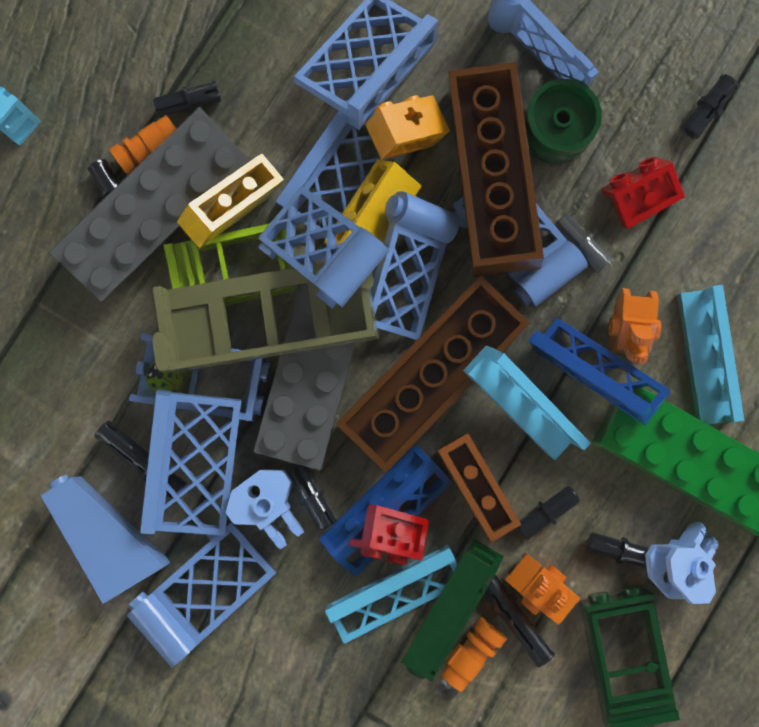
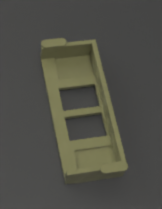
(196, 328)

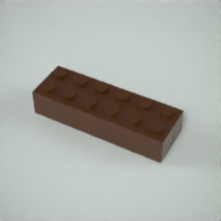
(495, 170)
(430, 374)

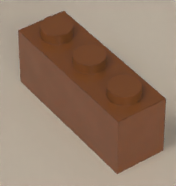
(478, 487)

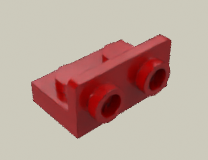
(644, 191)
(392, 534)

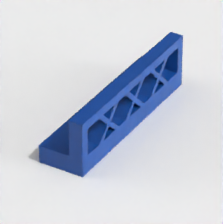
(594, 376)
(398, 485)

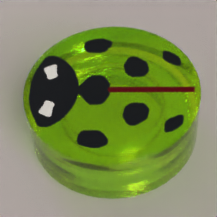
(162, 379)

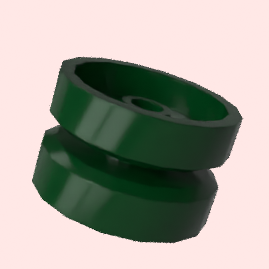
(562, 121)

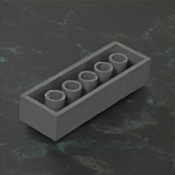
(147, 204)
(304, 394)

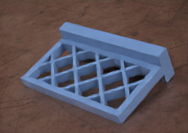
(392, 66)
(319, 157)
(159, 462)

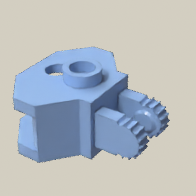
(265, 508)
(686, 564)

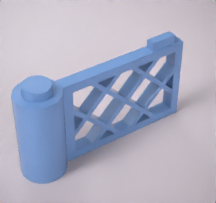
(541, 39)
(430, 227)
(346, 263)
(560, 263)
(163, 621)

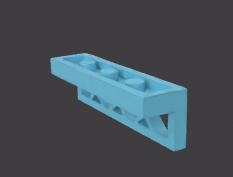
(710, 356)
(524, 402)
(385, 587)

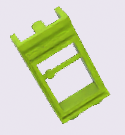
(186, 264)

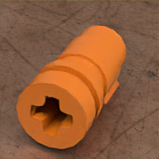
(137, 148)
(470, 657)

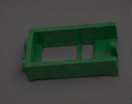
(452, 610)
(640, 707)

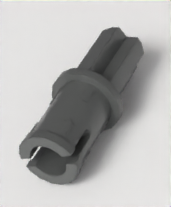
(589, 248)

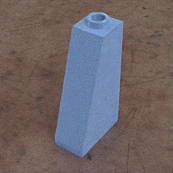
(101, 538)

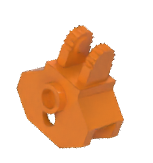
(634, 325)
(542, 589)

